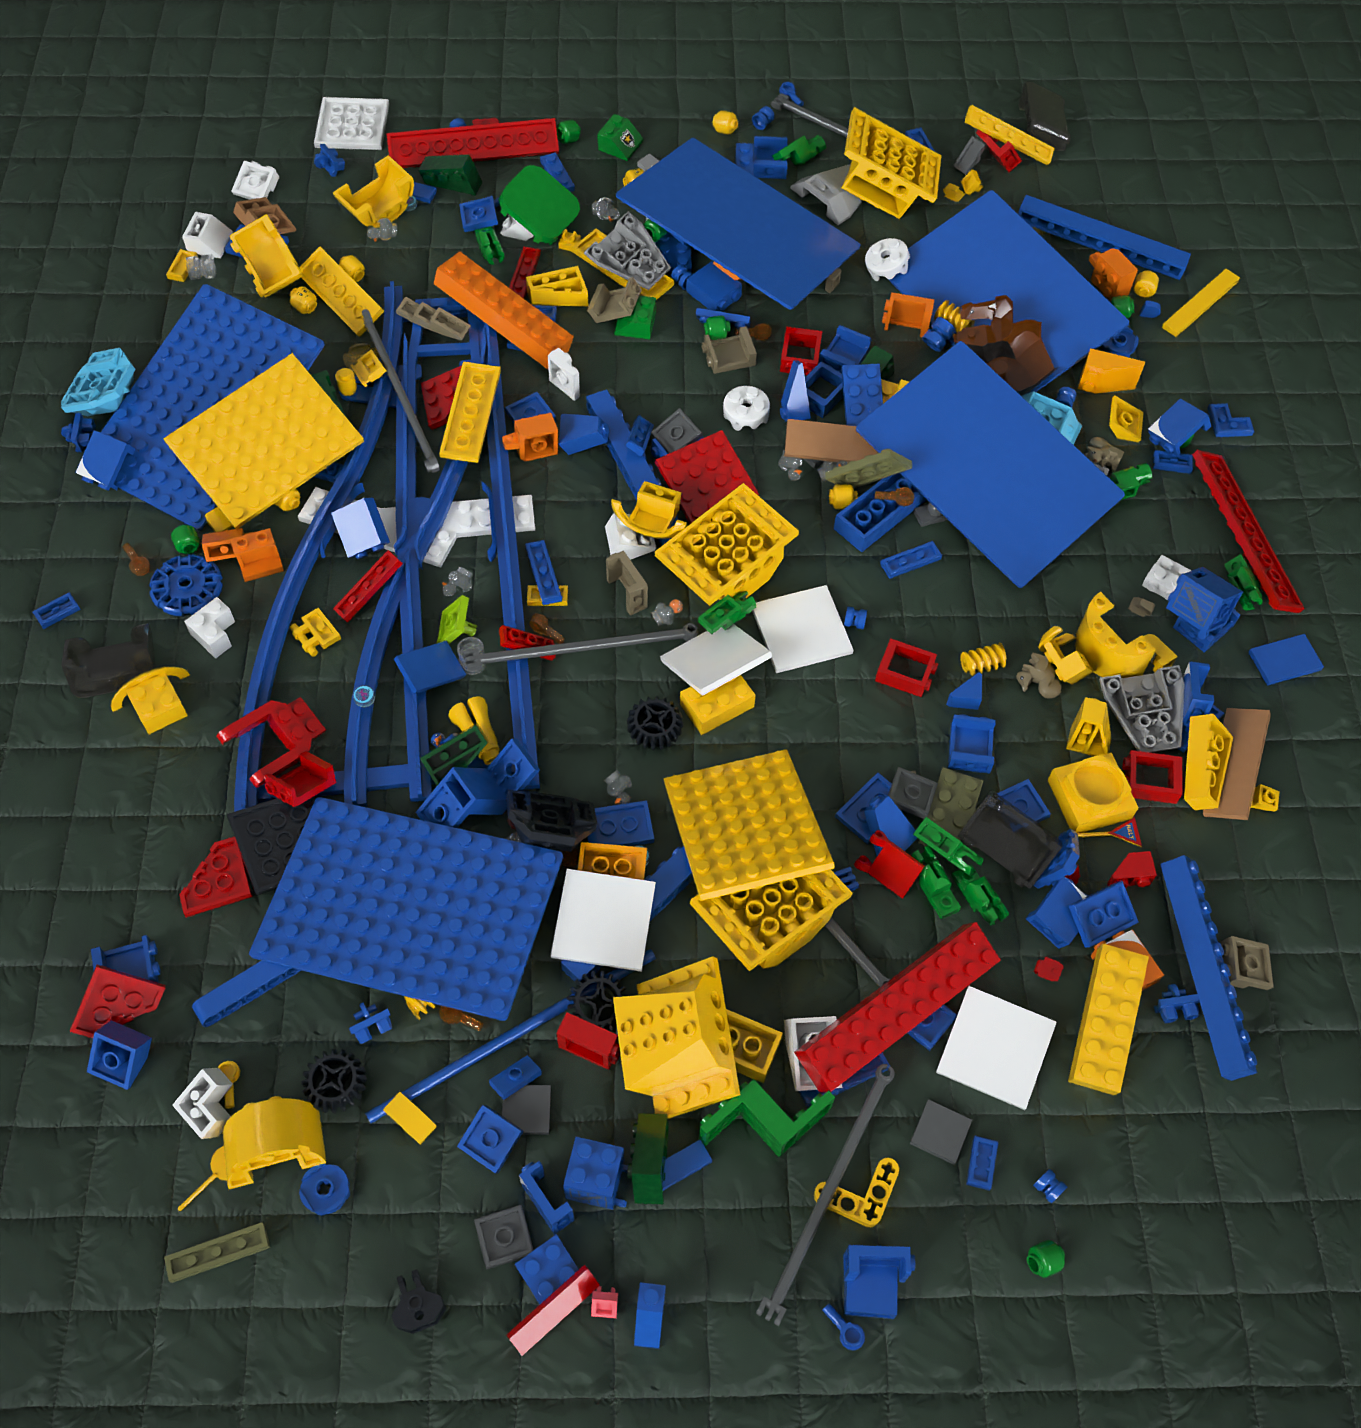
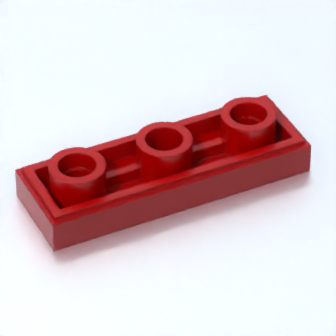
(519, 639)

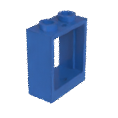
(816, 403)

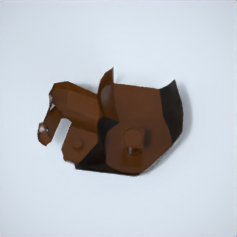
(1007, 347)

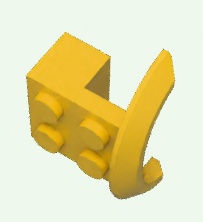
(653, 512)
(1069, 668)
(153, 698)

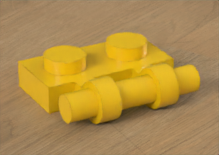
(319, 627)

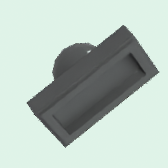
(970, 155)
(928, 515)

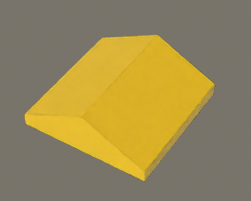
(1125, 420)

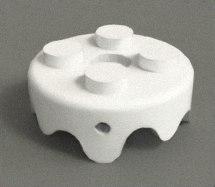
(890, 266)
(746, 416)

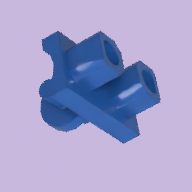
(328, 160)
(77, 431)
(1176, 1000)
(381, 1019)

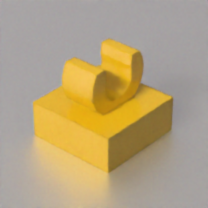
(971, 182)
(568, 240)

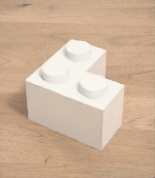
(209, 625)
(201, 1105)

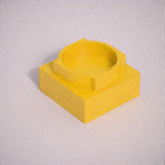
(1093, 793)

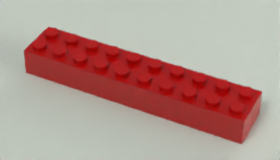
(896, 1007)

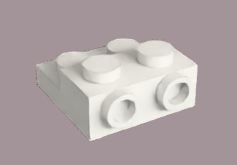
(255, 181)
(563, 373)
(1164, 576)

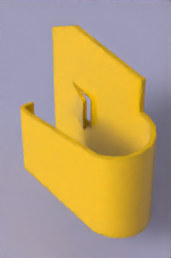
(953, 193)

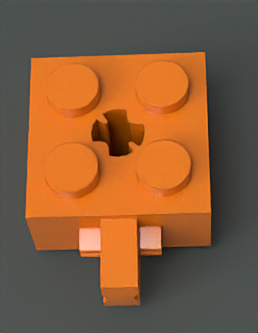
(1112, 273)
(533, 437)

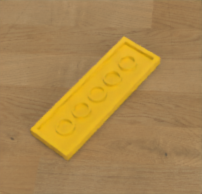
(339, 290)
(656, 290)
(470, 412)

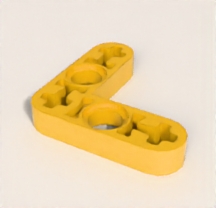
(860, 1203)

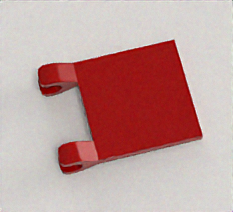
(892, 866)

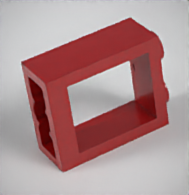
(801, 338)
(901, 681)
(1154, 793)
(588, 1041)

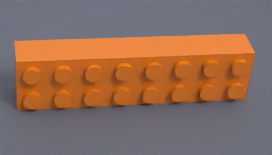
(501, 308)

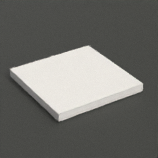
(352, 123)
(802, 629)
(715, 658)
(603, 920)
(996, 1047)

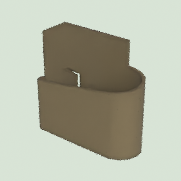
(1141, 606)

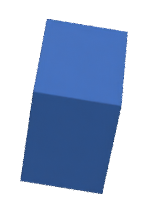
(968, 694)

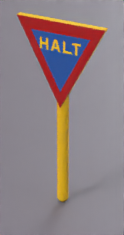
(1126, 832)

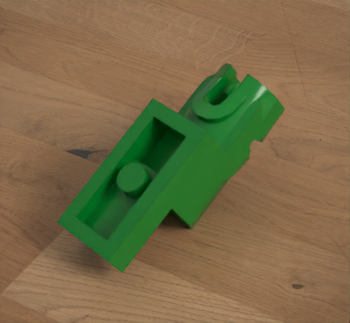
(801, 150)
(489, 244)
(1131, 478)
(1242, 577)
(727, 612)
(947, 845)
(936, 884)
(980, 896)

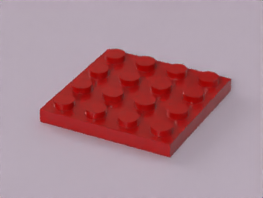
(703, 473)

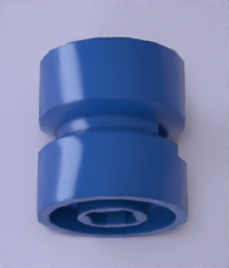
(940, 332)

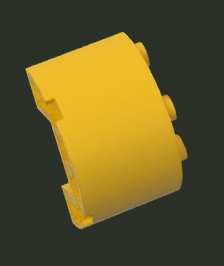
(380, 198)
(266, 256)
(1105, 649)
(269, 1135)

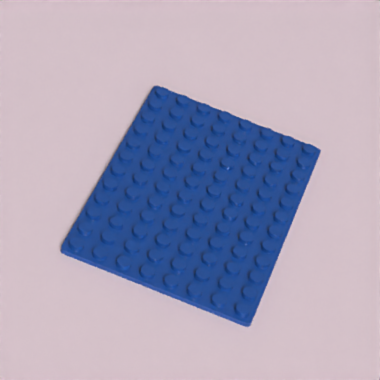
(739, 222)
(997, 253)
(202, 360)
(991, 463)
(409, 907)

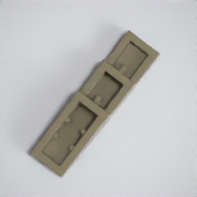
(432, 319)

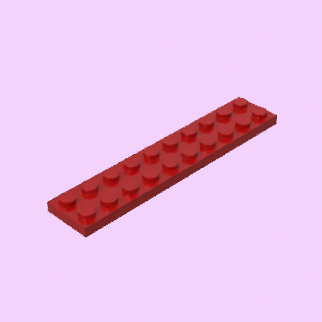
(479, 141)
(1248, 532)

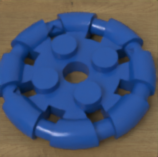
(191, 593)

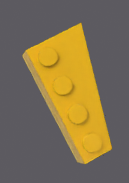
(1206, 761)

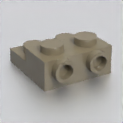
(1247, 963)

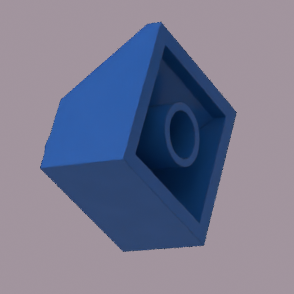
(118, 1054)

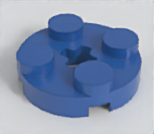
(1126, 347)
(338, 1192)

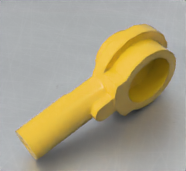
(232, 1072)

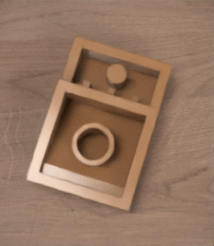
(253, 209)

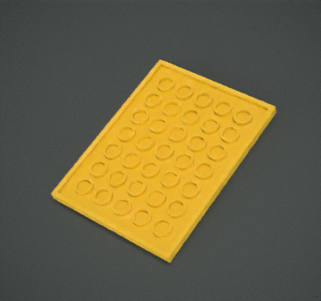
(263, 440)
(746, 825)

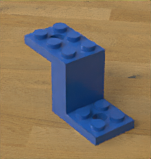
(479, 789)

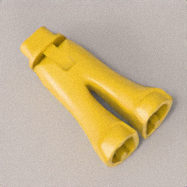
(478, 707)

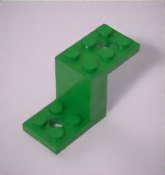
(765, 1117)

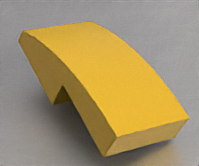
(1265, 798)
(410, 1118)

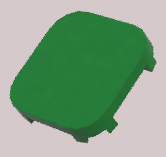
(539, 204)

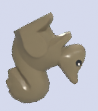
(1103, 453)
(1041, 673)

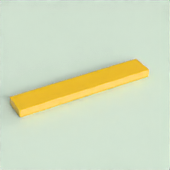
(1005, 132)
(1200, 302)

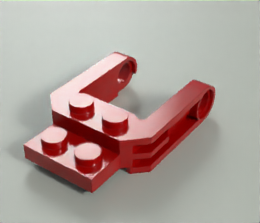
(292, 724)

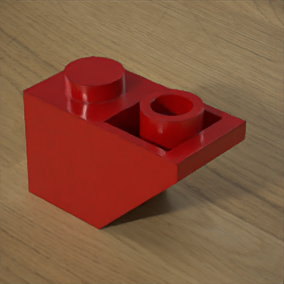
(1135, 870)

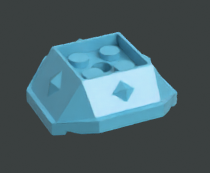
(100, 384)
(1057, 414)

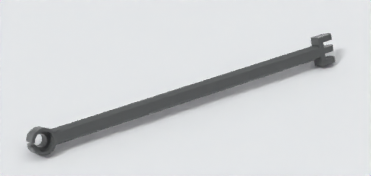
(782, 101)
(431, 463)
(475, 660)
(856, 952)
(809, 1231)

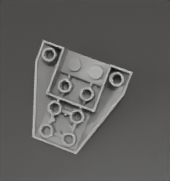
(828, 189)
(630, 253)
(1148, 707)

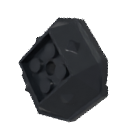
(550, 819)

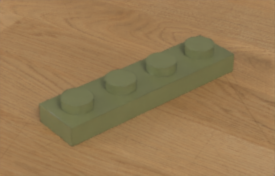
(216, 1252)

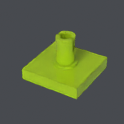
(454, 621)

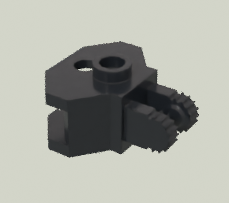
(416, 1303)

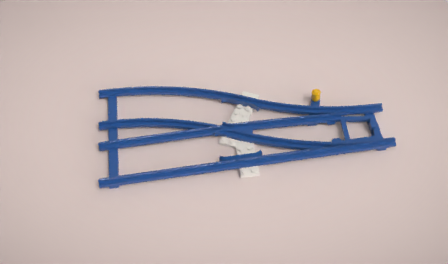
(418, 533)

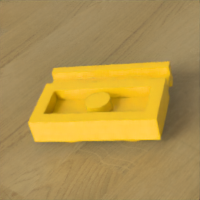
(368, 368)

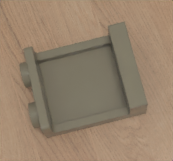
(614, 304)
(731, 352)
(621, 568)

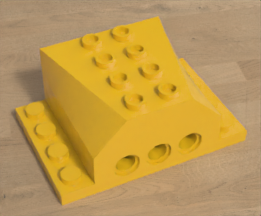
(888, 166)
(729, 547)
(775, 919)
(678, 1040)

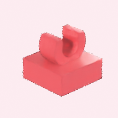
(604, 1303)

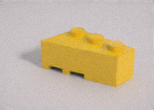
(558, 288)

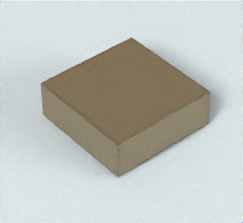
(833, 280)

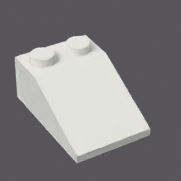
(797, 1033)

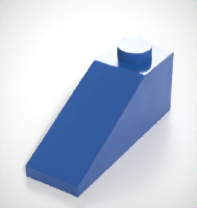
(795, 398)

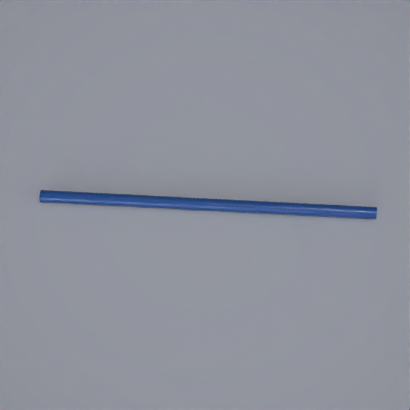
(497, 1043)

